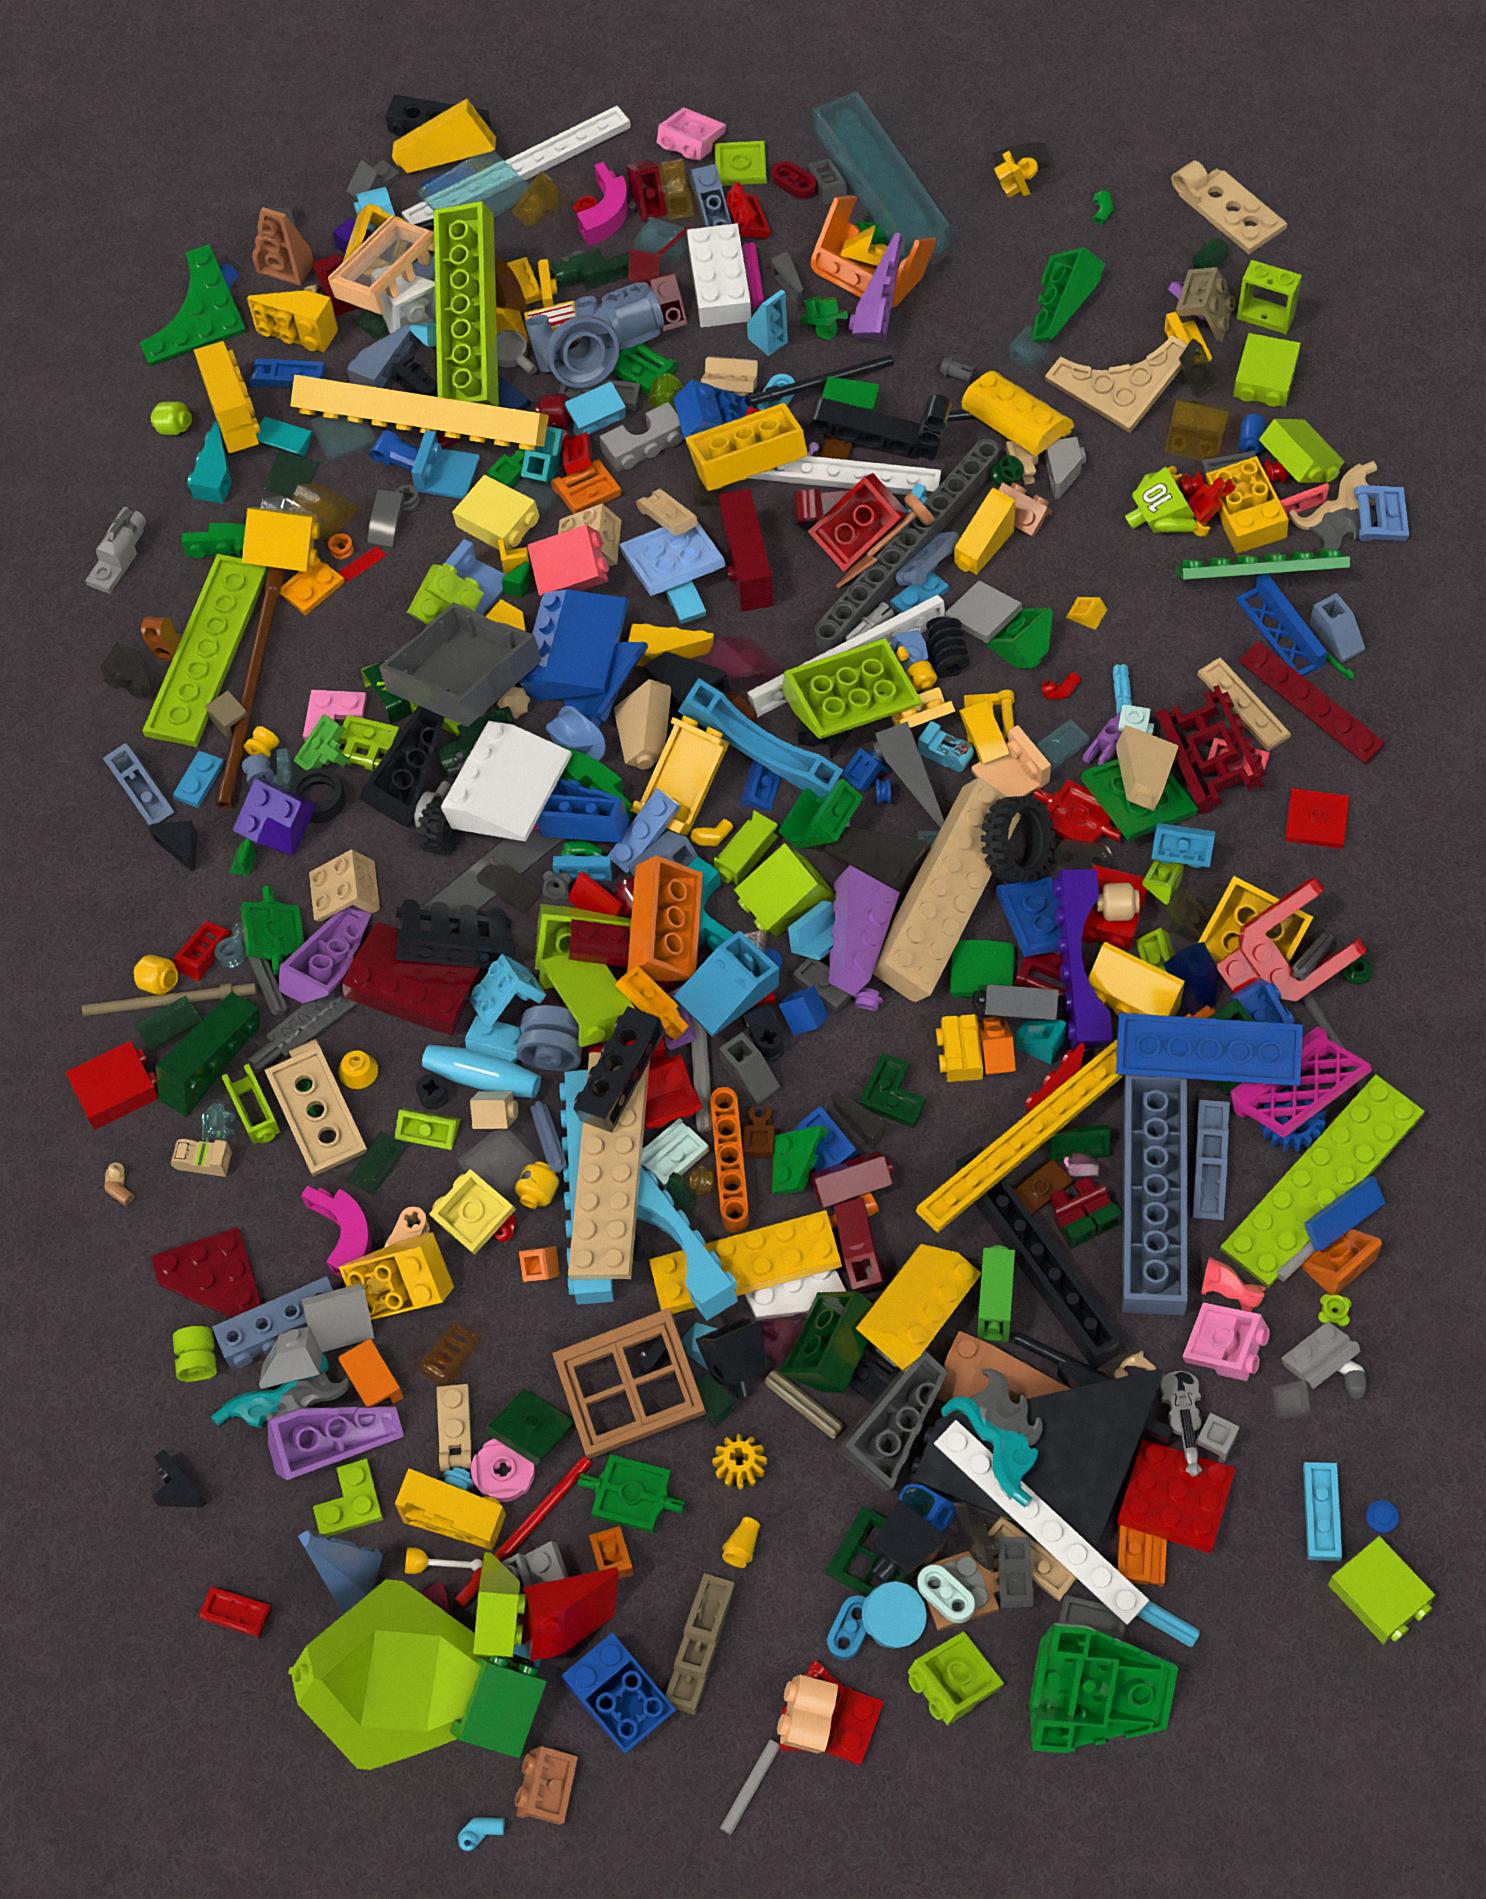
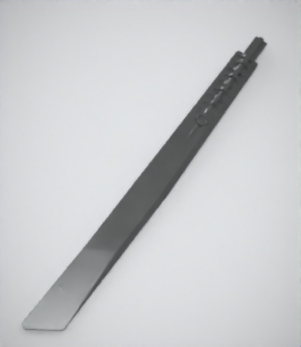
(465, 890)

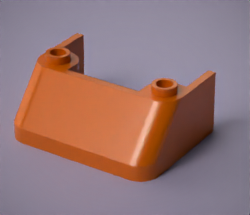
(855, 274)

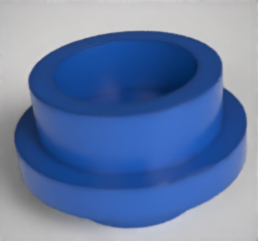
(1382, 1516)

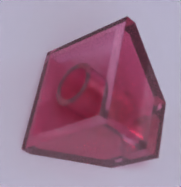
(742, 659)

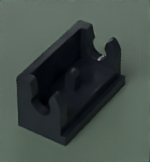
(414, 378)

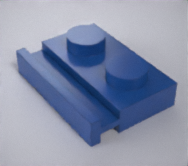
(832, 1149)

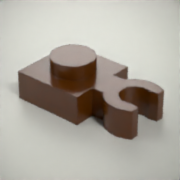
(759, 1136)

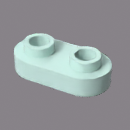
(946, 1594)

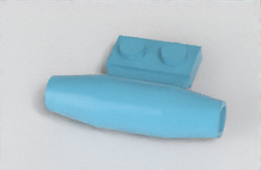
(486, 1061)

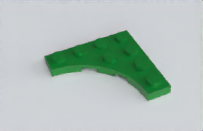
(205, 316)

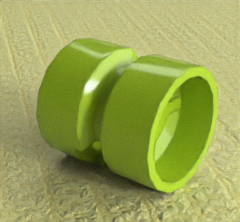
(195, 1354)

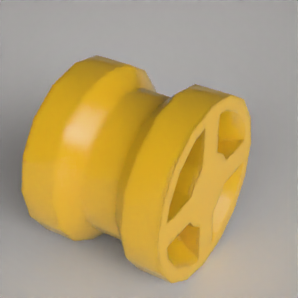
(262, 742)

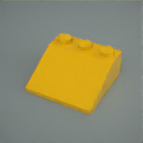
(1237, 907)

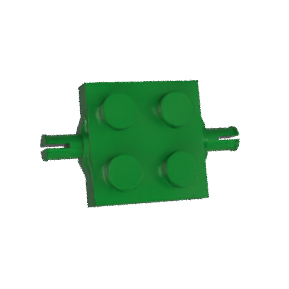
(271, 929)
(631, 1493)

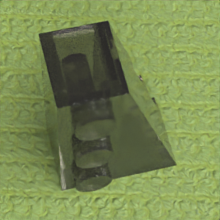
(881, 855)

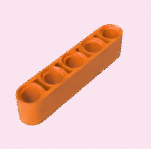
(726, 1147)

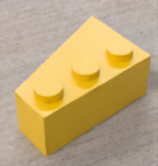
(449, 1510)

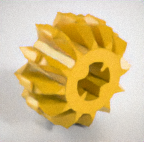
(751, 1466)

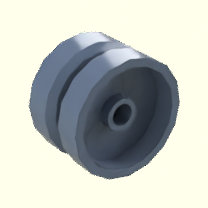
(549, 1039)

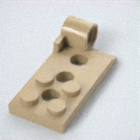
(1194, 187)
(309, 1063)

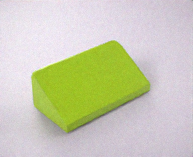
(1163, 879)
(1155, 948)
(426, 1128)

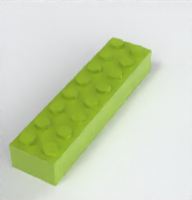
(466, 304)

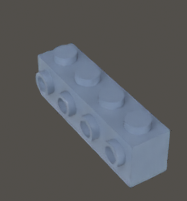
(258, 1329)

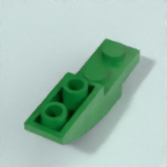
(221, 539)
(595, 775)

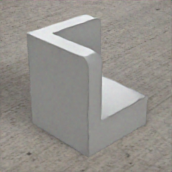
(1218, 1436)

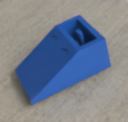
(706, 406)
(617, 1693)

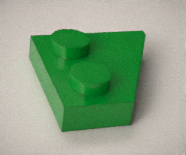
(794, 1159)

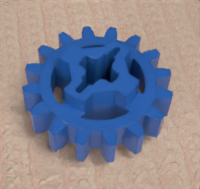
(1304, 1134)

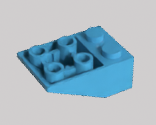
(728, 984)

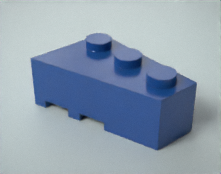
(583, 814)

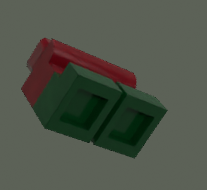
(1086, 1214)

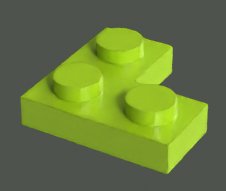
(356, 1507)

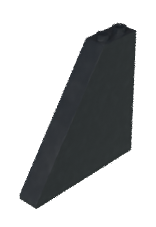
(1080, 1456)

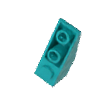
(211, 474)

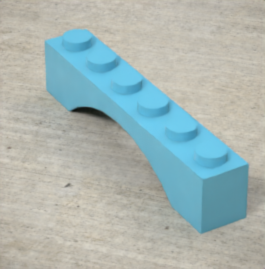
(706, 1282)

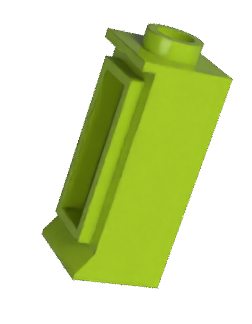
(746, 849)
(264, 1131)

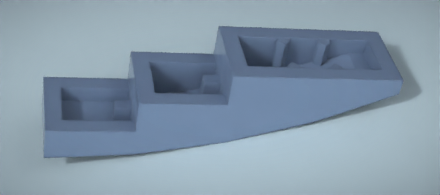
(1211, 1160)

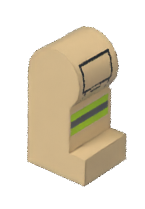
(202, 1157)

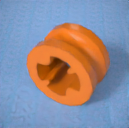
(339, 553)

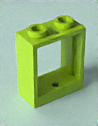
(1253, 309)

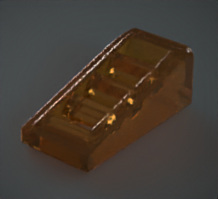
(445, 1377)

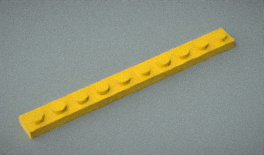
(1020, 1140)

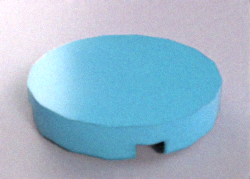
(894, 1615)

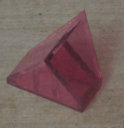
(779, 1337)

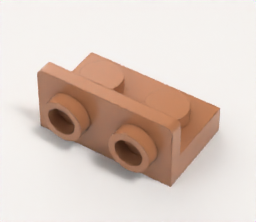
(546, 1785)

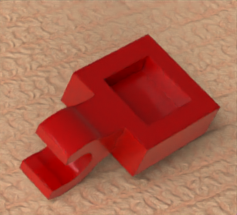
(1207, 499)

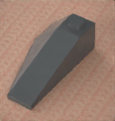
(904, 760)

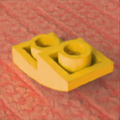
(984, 731)

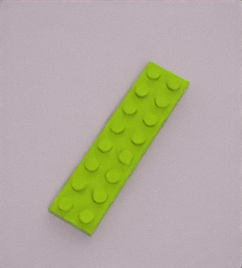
(205, 651)
(1329, 1168)

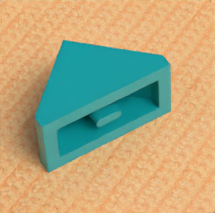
(1040, 1038)

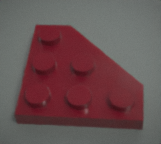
(211, 1273)

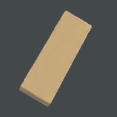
(1046, 1569)

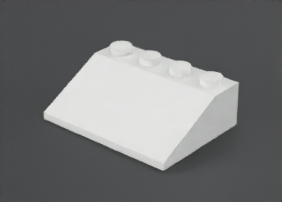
(504, 782)

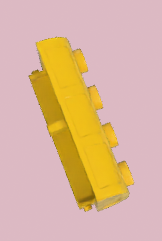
(1015, 413)

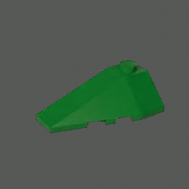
(1068, 283)

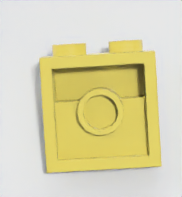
(471, 1211)

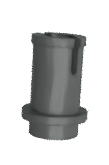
(956, 369)

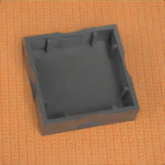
(460, 664)

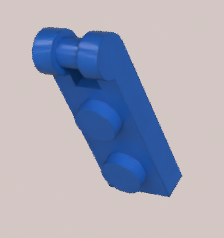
(283, 371)

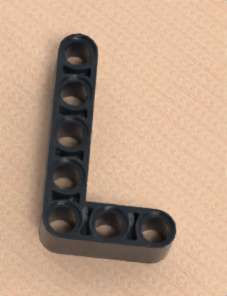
(882, 430)

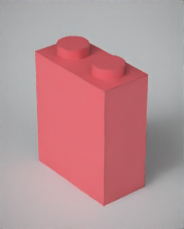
(569, 561)

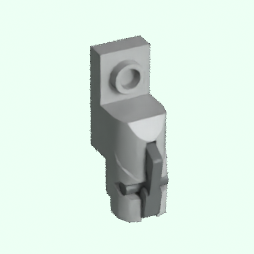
(116, 550)

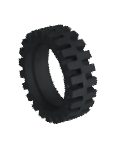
(997, 839)

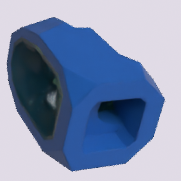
(929, 1505)

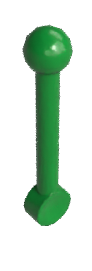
(1348, 674)

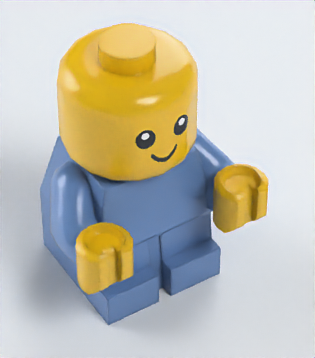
(913, 657)

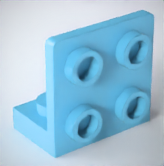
(500, 985)

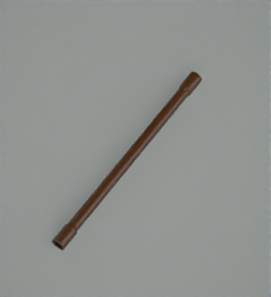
(228, 785)

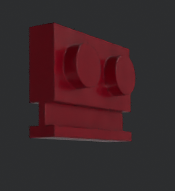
(598, 943)

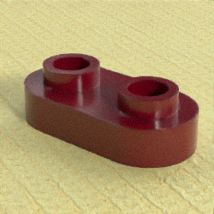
(795, 181)

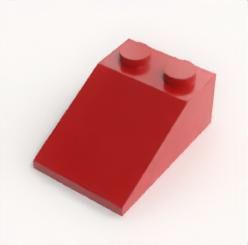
(858, 521)
(566, 1611)

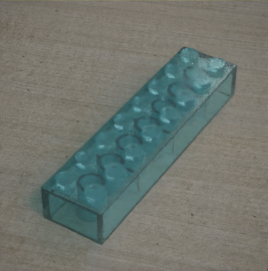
(879, 173)

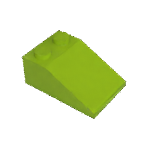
(498, 1610)

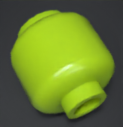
(171, 418)

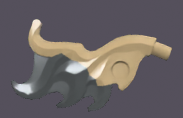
(1339, 517)

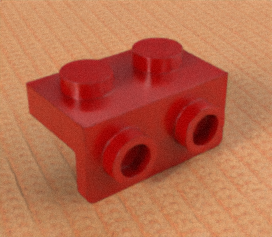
(747, 213)

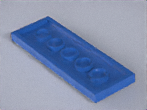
(1209, 1049)

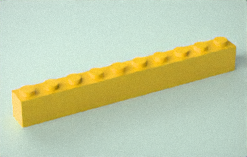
(419, 410)

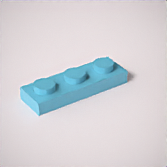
(1322, 1511)

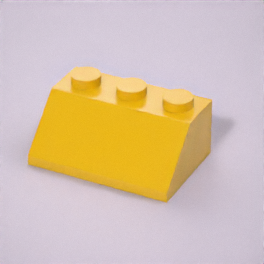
(1133, 984)

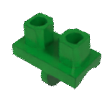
(823, 315)

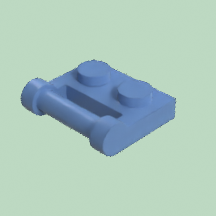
(1390, 513)

